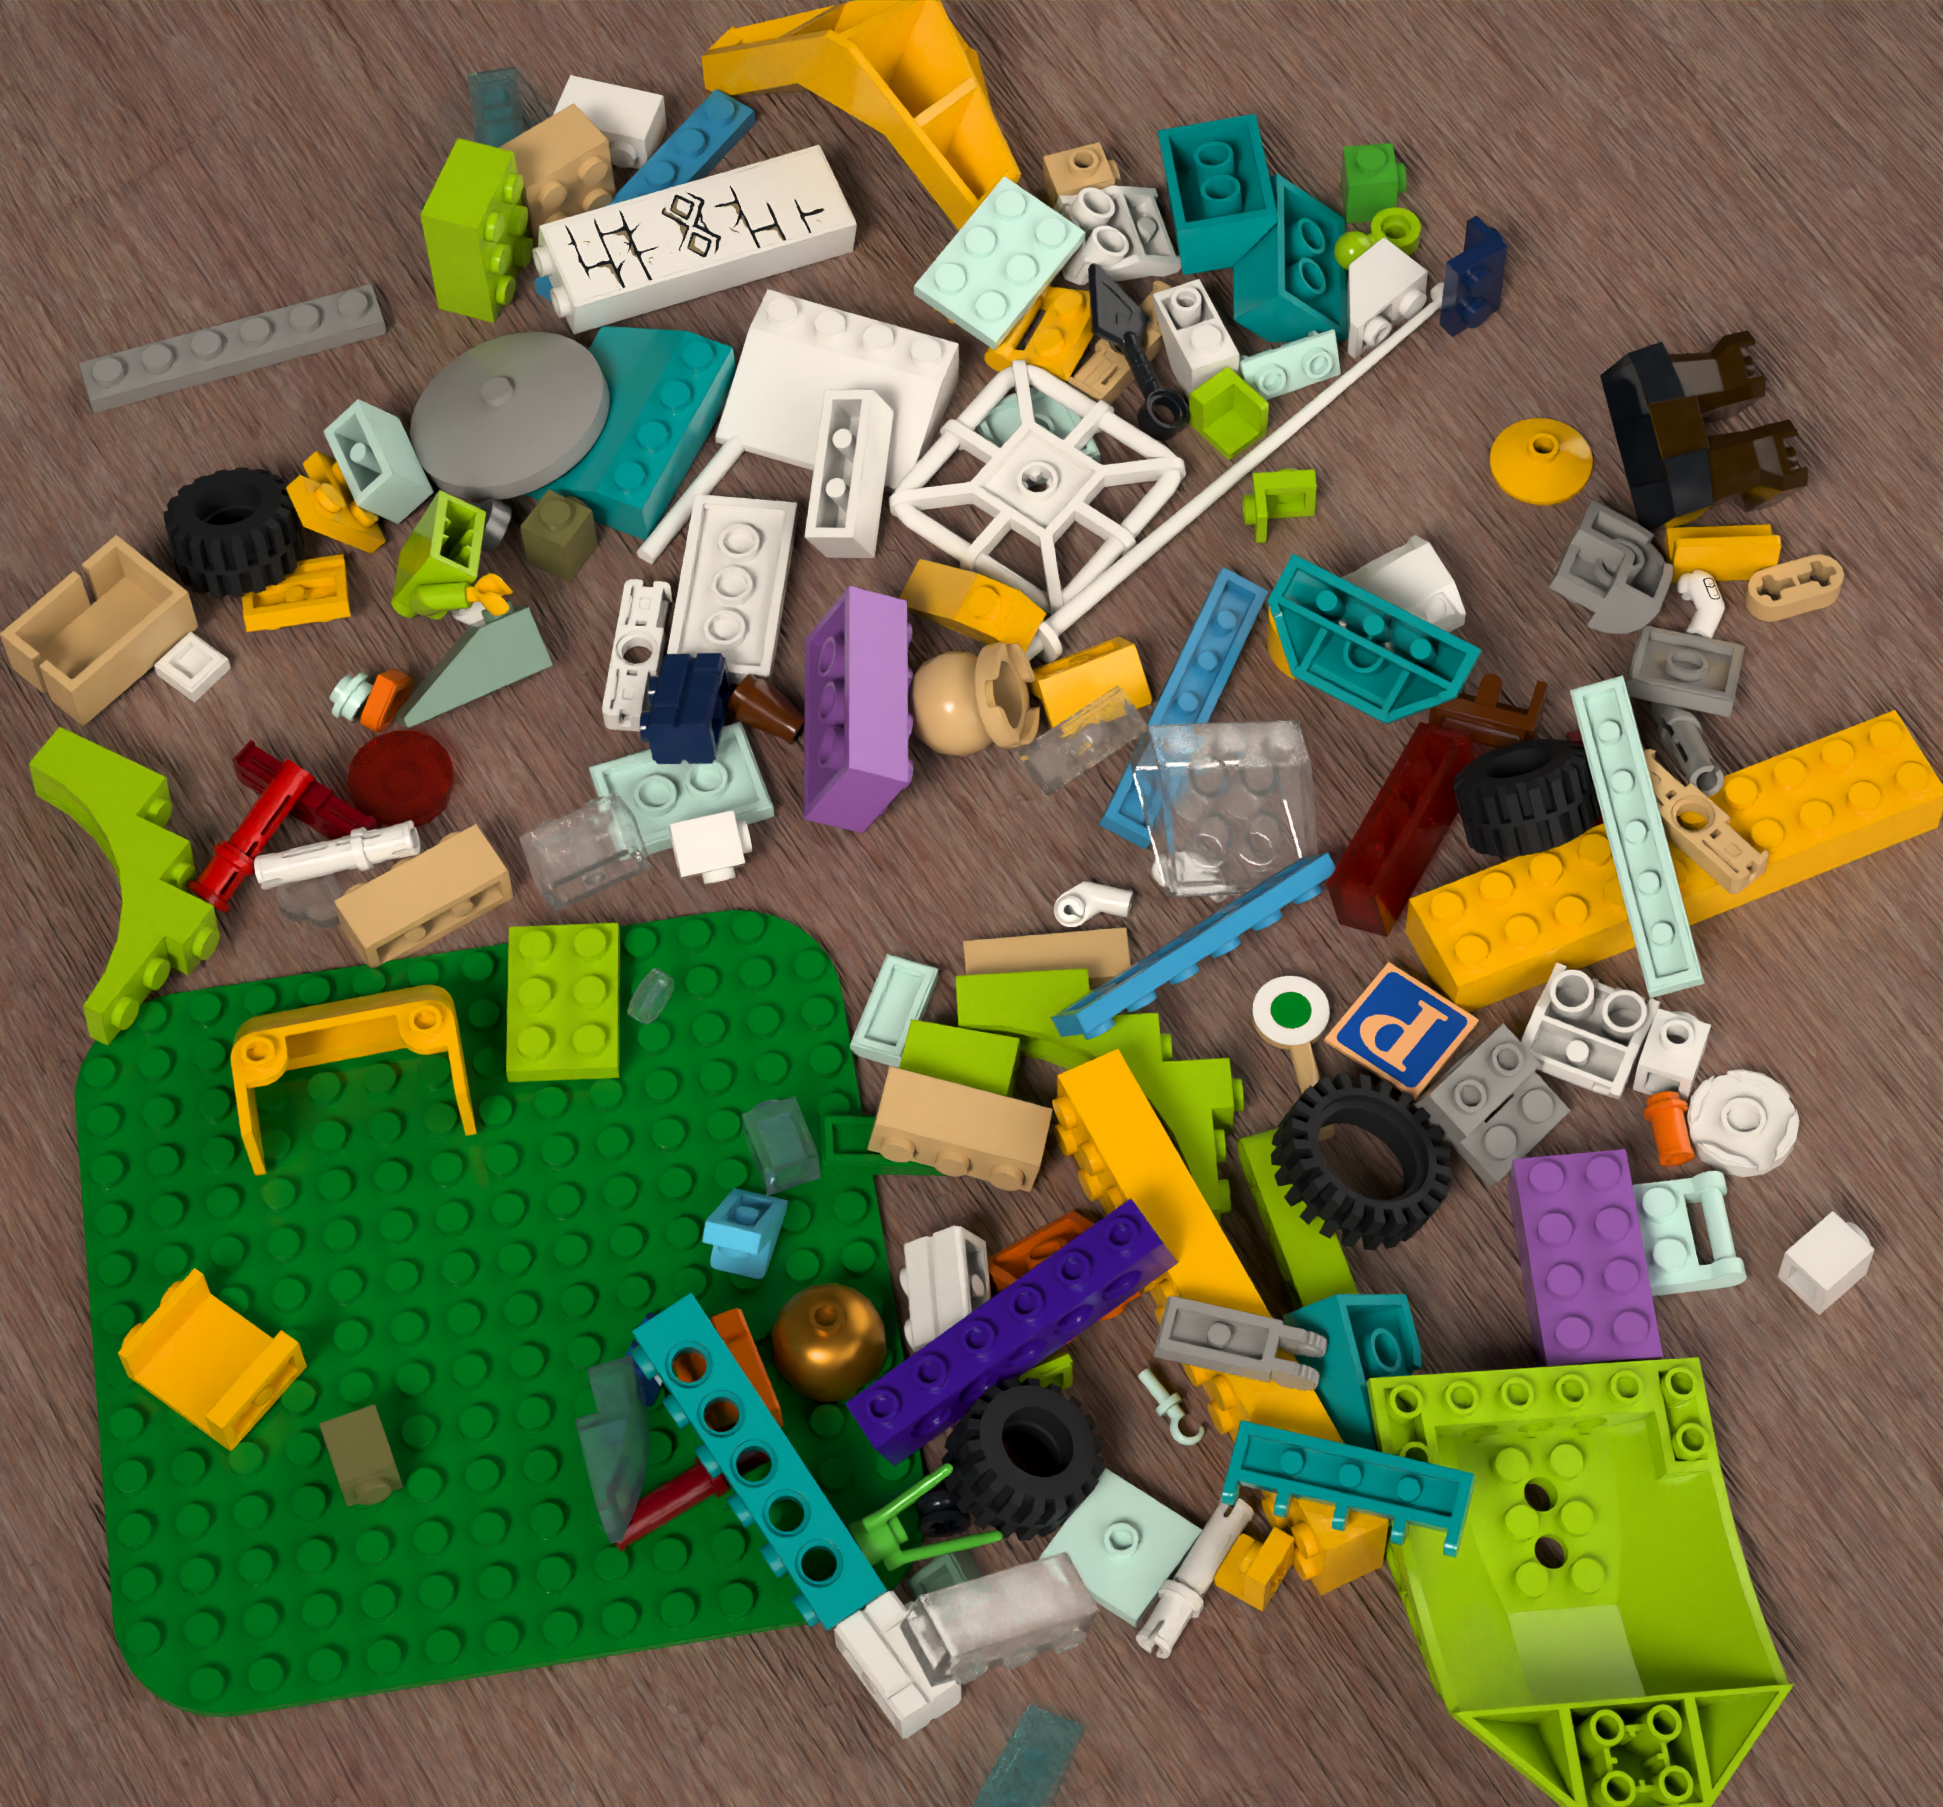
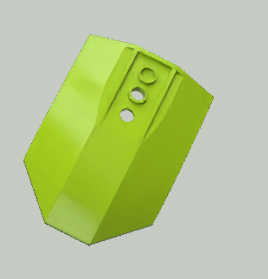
(1647, 1650)

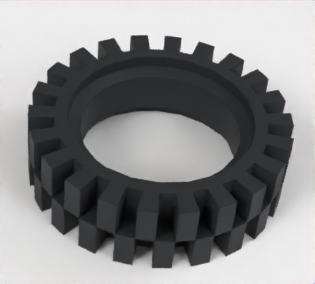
(1333, 1201)

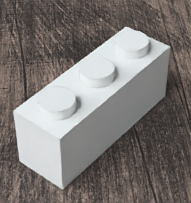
(849, 473)

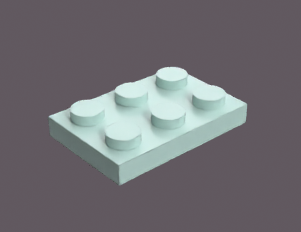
(999, 263)

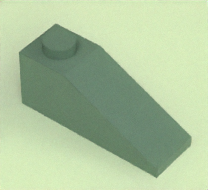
(481, 661)

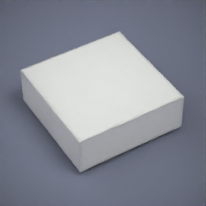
(192, 666)

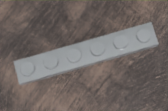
(232, 348)

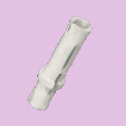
(358, 850)
(1184, 1593)

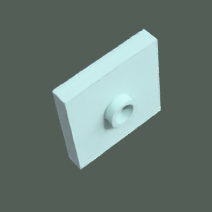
(1124, 1546)

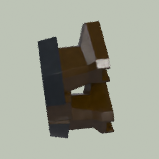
(1660, 430)

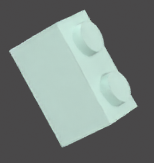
(378, 461)

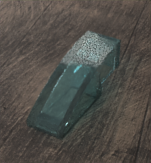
(616, 1442)

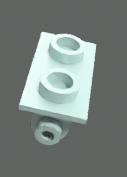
(1292, 365)

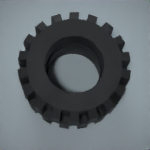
(234, 532)
(1526, 797)
(1050, 1431)

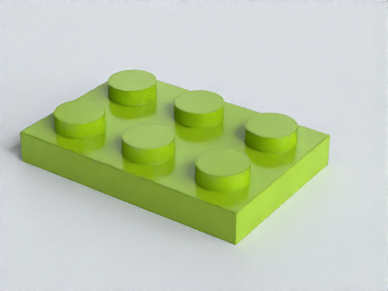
(563, 1002)

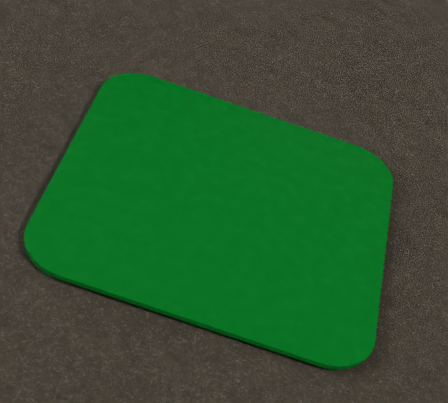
(466, 1305)

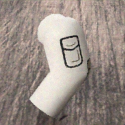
(1707, 600)

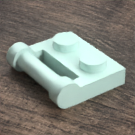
(1669, 1238)

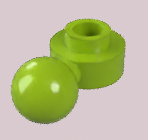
(1387, 223)

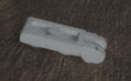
(1237, 1343)

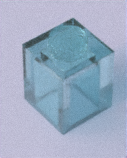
(780, 1145)

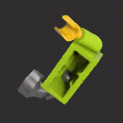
(444, 558)

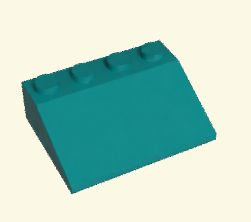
(661, 409)

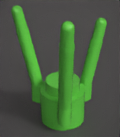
(882, 1532)

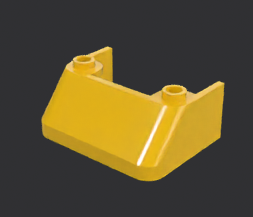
(273, 1043)

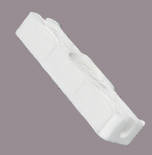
(639, 624)

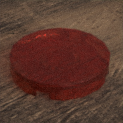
(401, 778)

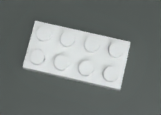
(734, 582)

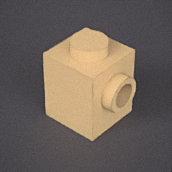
(1078, 169)

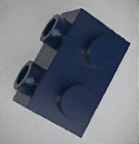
(1473, 279)

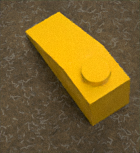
(972, 604)

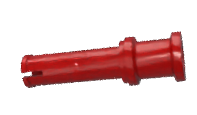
(236, 857)

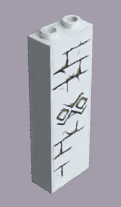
(694, 239)

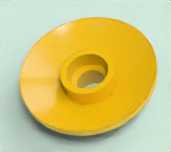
(1538, 476)

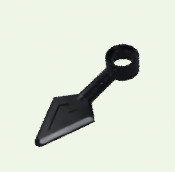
(1122, 323)

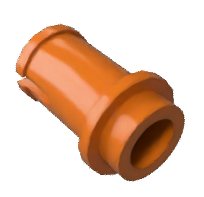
(1669, 1128)

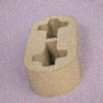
(1793, 585)

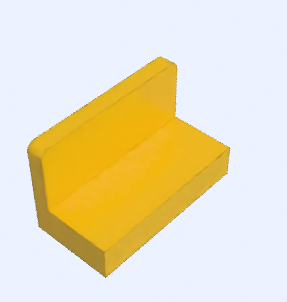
(1722, 551)
(1087, 675)

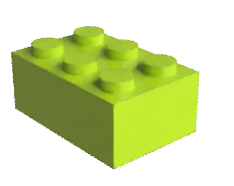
(476, 230)

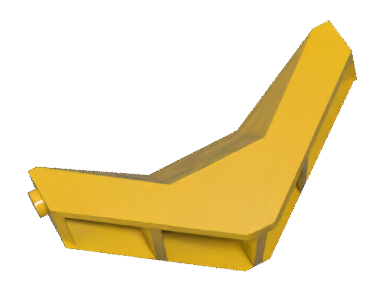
(892, 69)

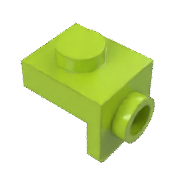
(1279, 496)

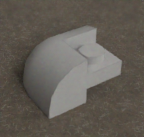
(1612, 571)

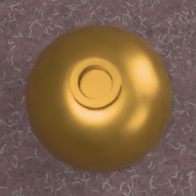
(828, 1342)

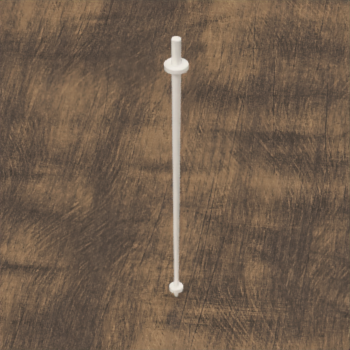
(1046, 641)

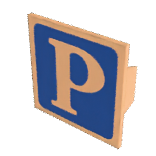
(1402, 1031)

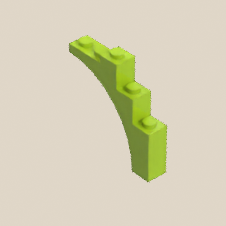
(159, 921)
(1188, 1096)

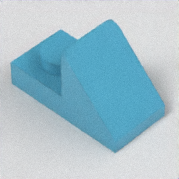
(744, 1232)

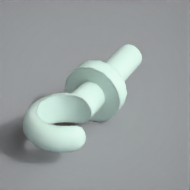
(1169, 1405)

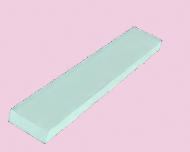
(1636, 837)

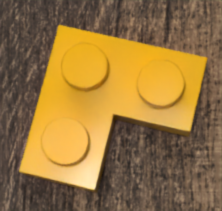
(329, 508)

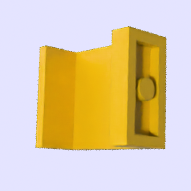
(210, 1361)

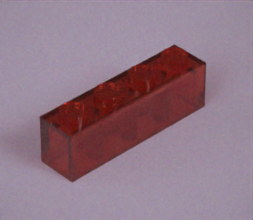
(1400, 831)

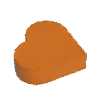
(386, 698)

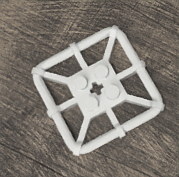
(1034, 454)

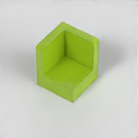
(1228, 413)

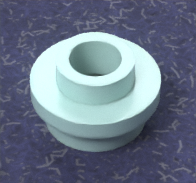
(351, 696)

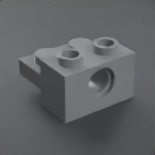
(1478, 1083)

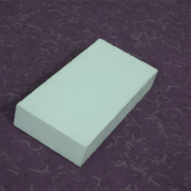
(897, 997)

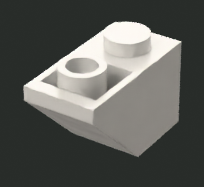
(1381, 293)
(1193, 335)

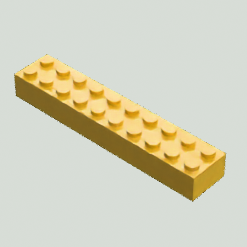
(1566, 904)
(1129, 1156)

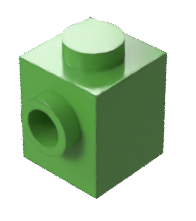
(1370, 181)

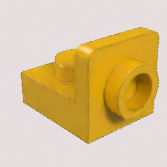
(1256, 1569)

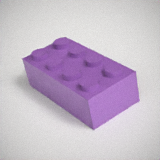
(857, 710)
(1582, 1259)

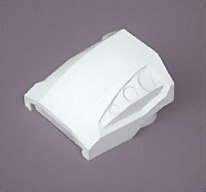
(1121, 234)
(1415, 582)
(1580, 1038)

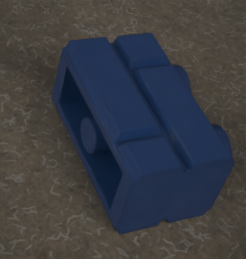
(687, 708)

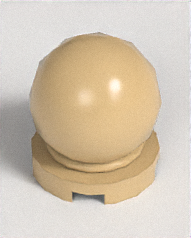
(974, 700)

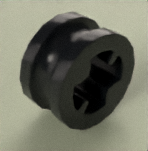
(941, 1514)

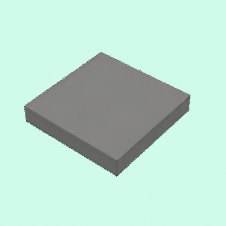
(1685, 670)

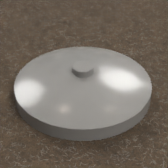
(509, 416)

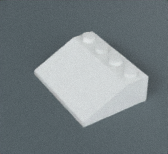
(807, 347)

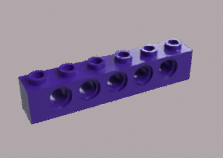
(1011, 1332)

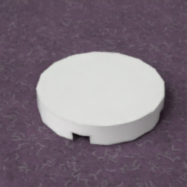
(1742, 1123)

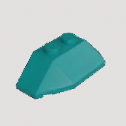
(1365, 646)

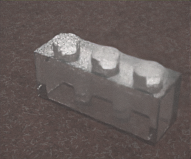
(999, 1620)

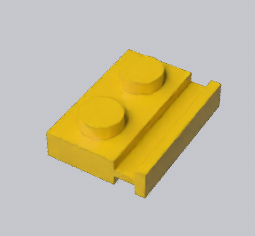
(308, 595)

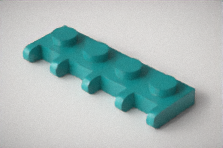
(1350, 1481)

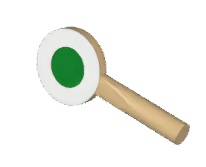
(1292, 1017)

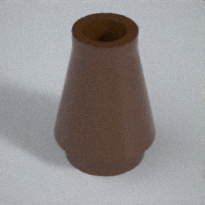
(766, 709)

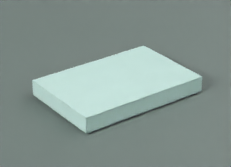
(686, 791)

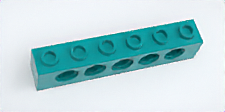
(687, 1329)

